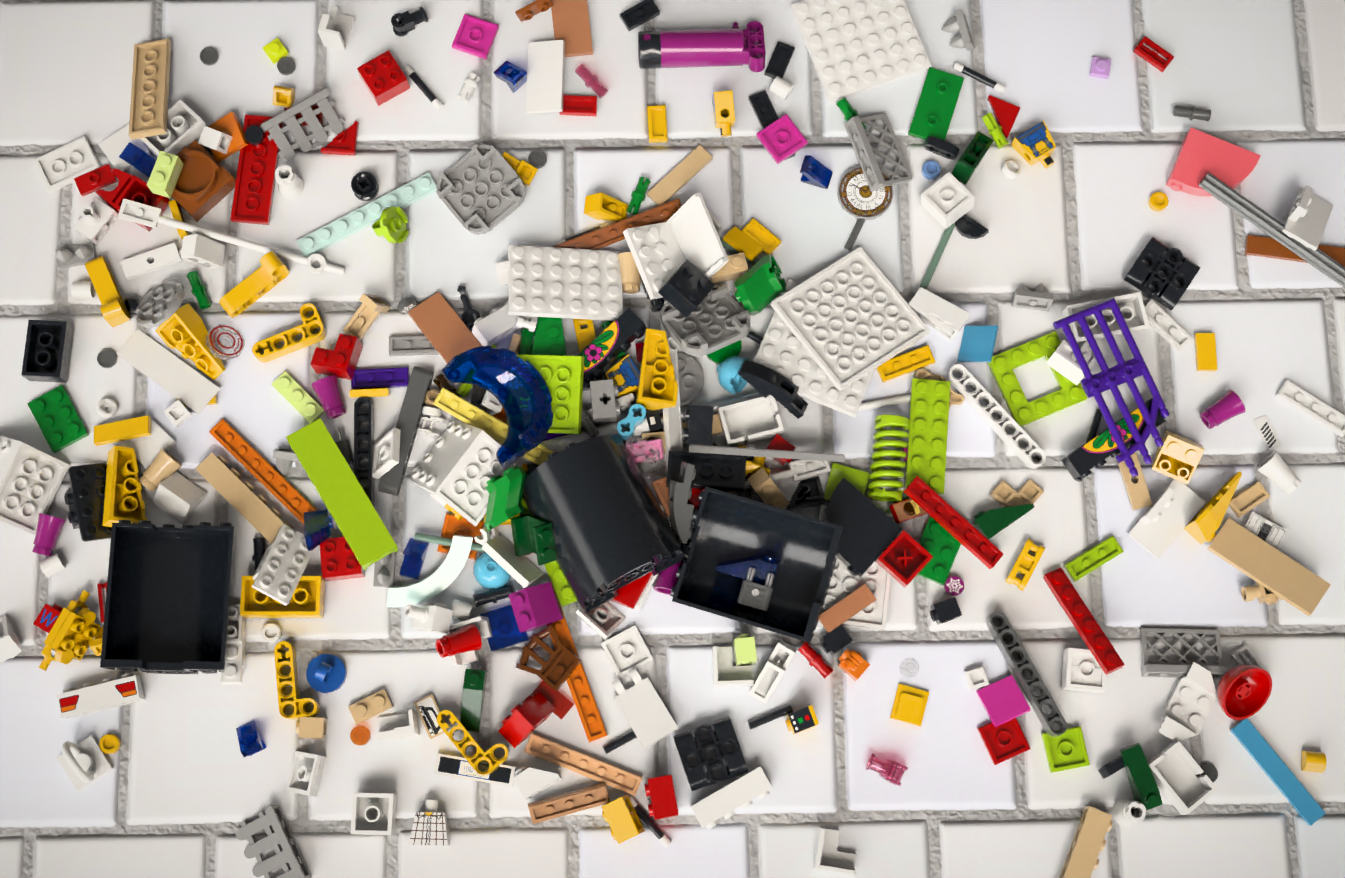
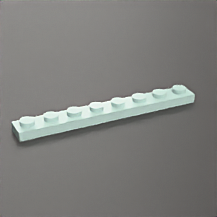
(366, 215)

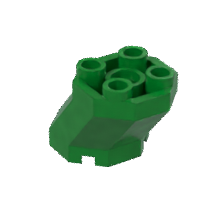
(760, 285)
(505, 496)

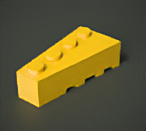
(122, 488)

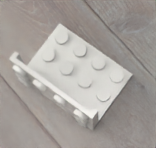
(665, 246)
(460, 468)
(27, 483)

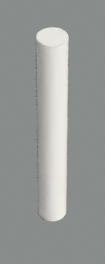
(884, 402)

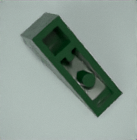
(971, 157)
(998, 519)
(473, 699)
(1140, 777)

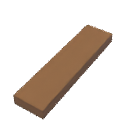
(568, 803)

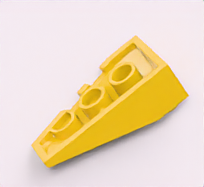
(188, 335)
(657, 380)
(1209, 518)

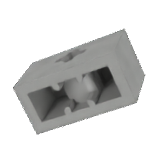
(600, 390)

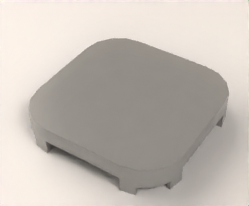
(481, 189)
(710, 326)

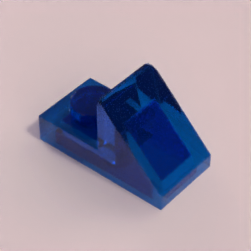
(512, 75)
(138, 159)
(815, 173)
(413, 559)
(250, 739)

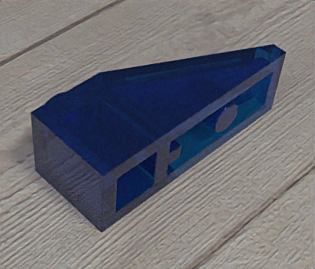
(762, 564)

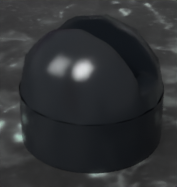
(131, 303)

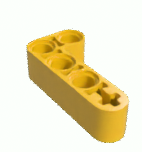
(255, 285)
(112, 303)
(288, 337)
(291, 679)
(468, 740)

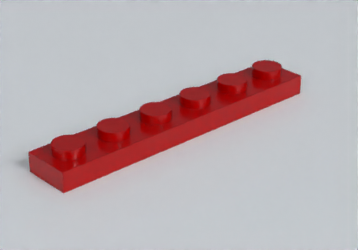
(953, 522)
(1083, 621)

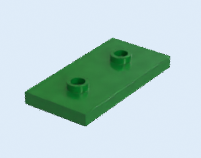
(936, 105)

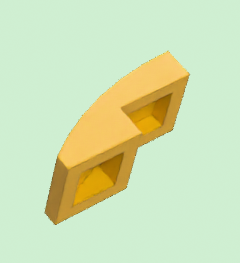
(522, 168)

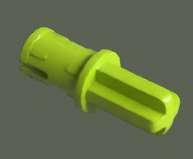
(994, 130)

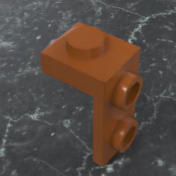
(532, 9)

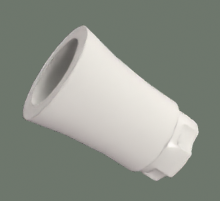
(289, 183)
(1279, 472)
(1122, 812)

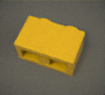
(622, 819)

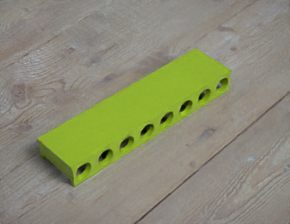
(342, 493)

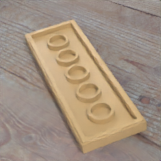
(150, 89)
(1269, 567)

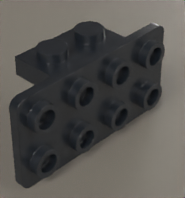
(87, 501)

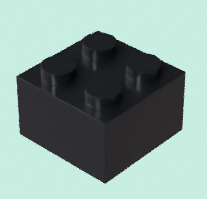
(686, 288)
(698, 425)

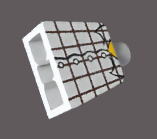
(430, 827)

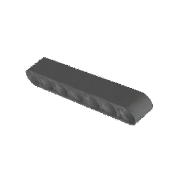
(408, 423)
(1026, 684)

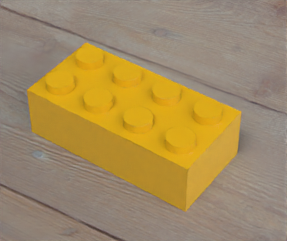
(305, 602)

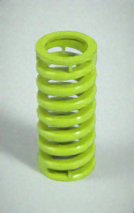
(897, 422)

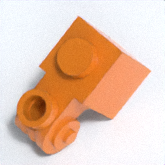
(853, 663)

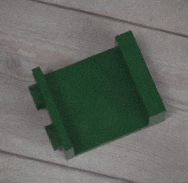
(533, 536)

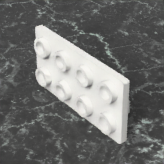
(1308, 218)
(1166, 518)
(282, 565)

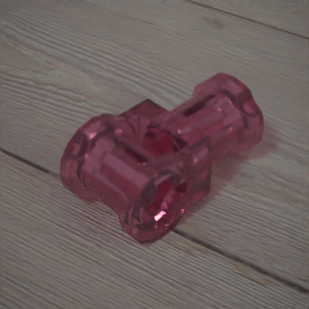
(887, 770)

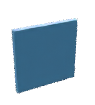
(977, 343)

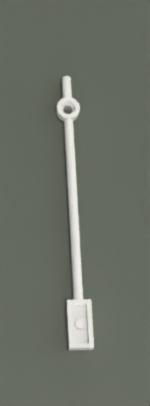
(151, 216)
(798, 470)

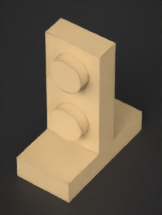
(365, 315)

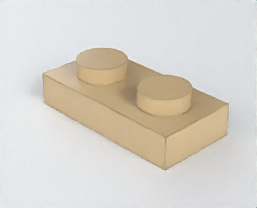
(370, 707)

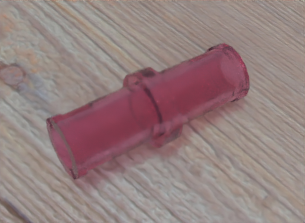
(591, 81)

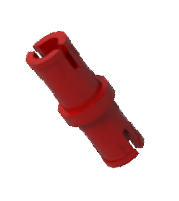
(815, 660)

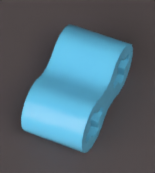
(631, 421)

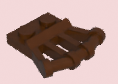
(559, 665)

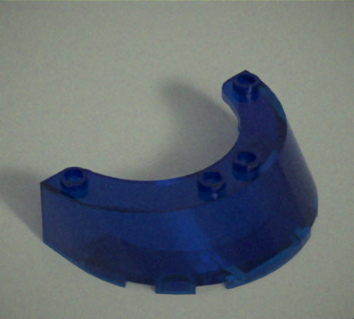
(518, 390)

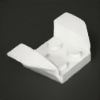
(1189, 704)

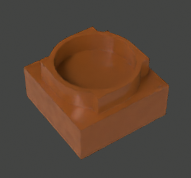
(201, 181)

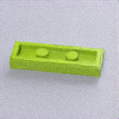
(1093, 558)

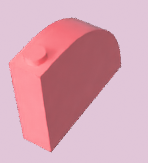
(1205, 154)

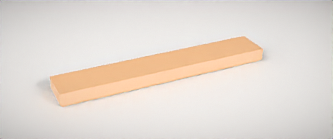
(583, 764)

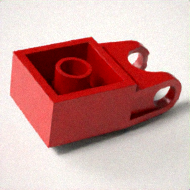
(133, 189)

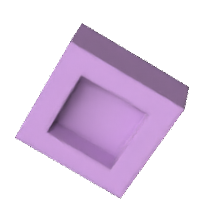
(1100, 67)

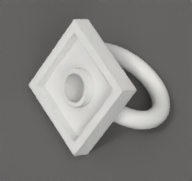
(84, 762)

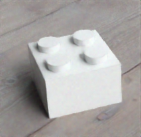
(373, 813)

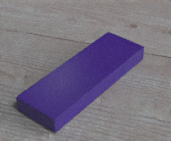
(380, 378)

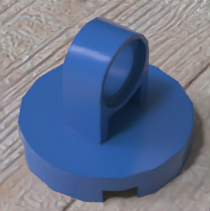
(326, 673)

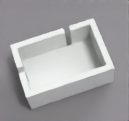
(750, 421)
(1176, 777)

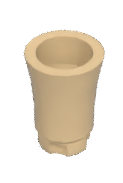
(629, 273)
(160, 469)

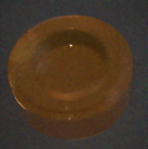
(360, 735)

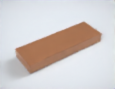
(846, 608)

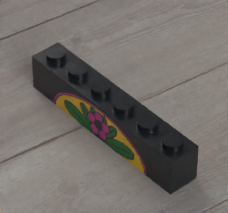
(610, 344)
(1103, 445)

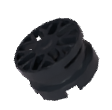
(365, 186)

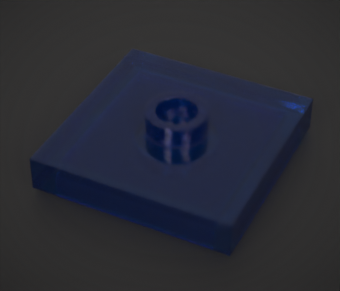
(504, 629)

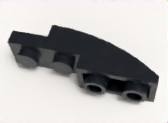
(772, 383)

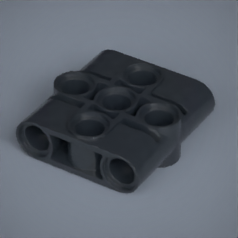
(1172, 292)
(734, 761)

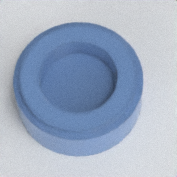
(931, 170)

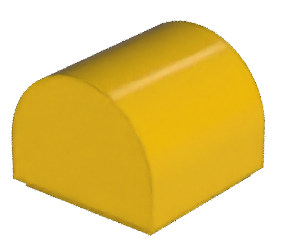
(283, 96)
(1313, 761)

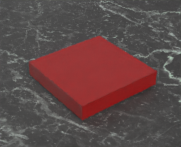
(1004, 740)

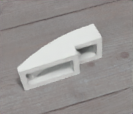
(772, 671)

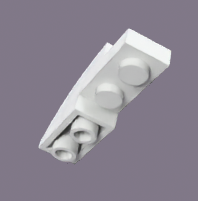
(235, 647)

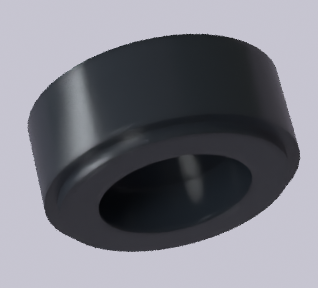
(254, 135)

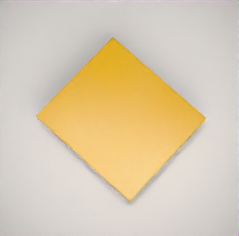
(909, 705)

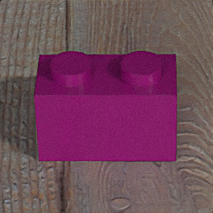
(535, 607)

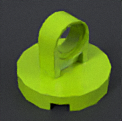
(392, 225)

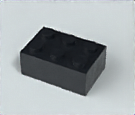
(47, 351)

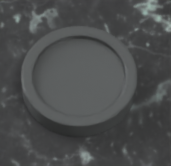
(209, 56)
(286, 66)
(537, 159)
(107, 358)
(1210, 771)

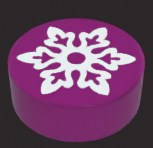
(954, 586)

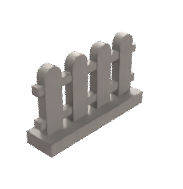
(294, 127)
(282, 836)

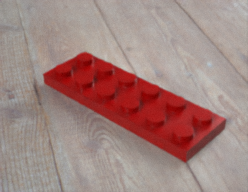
(255, 178)

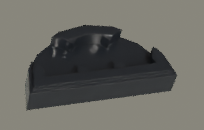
(970, 228)

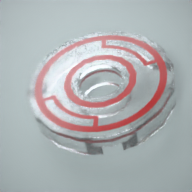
(229, 333)

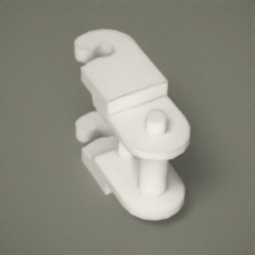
(432, 419)

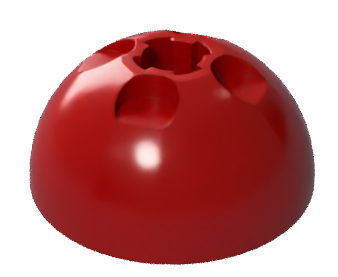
(1243, 691)

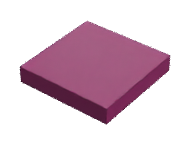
(475, 36)
(782, 139)
(1003, 701)

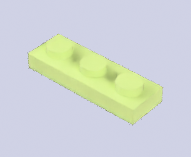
(298, 397)

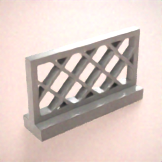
(866, 153)
(1177, 669)

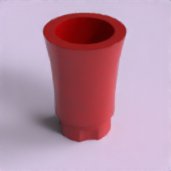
(459, 641)

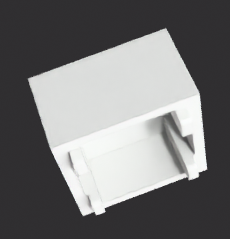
(947, 200)
(1082, 672)

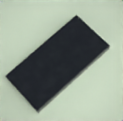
(712, 470)

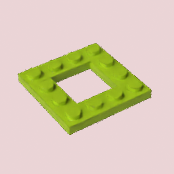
(1022, 411)

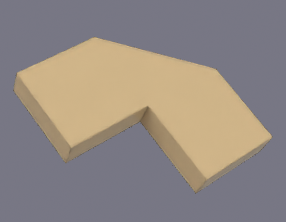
(1008, 497)

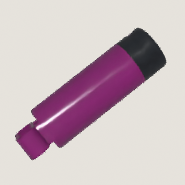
(703, 48)

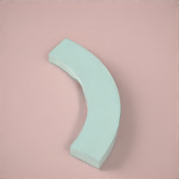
(437, 581)

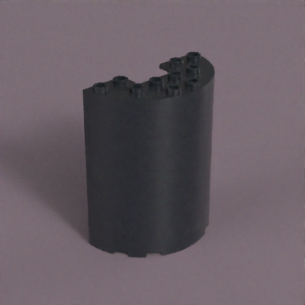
(601, 518)
(744, 528)
(167, 598)

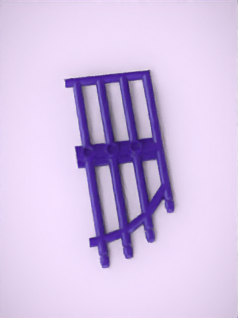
(1112, 377)

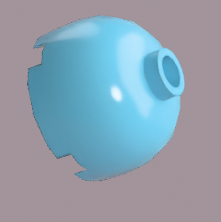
(728, 374)
(490, 573)

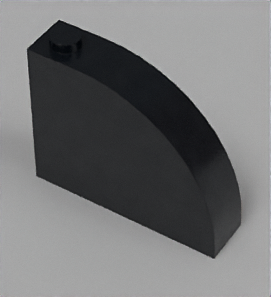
(865, 525)

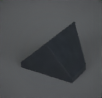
(807, 494)

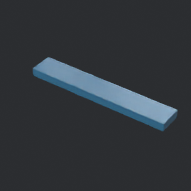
(1277, 771)

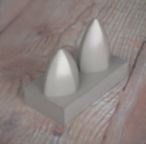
(957, 24)
(75, 255)
(1036, 300)
(284, 459)
(385, 571)

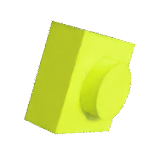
(275, 50)

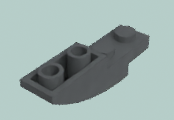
(679, 509)

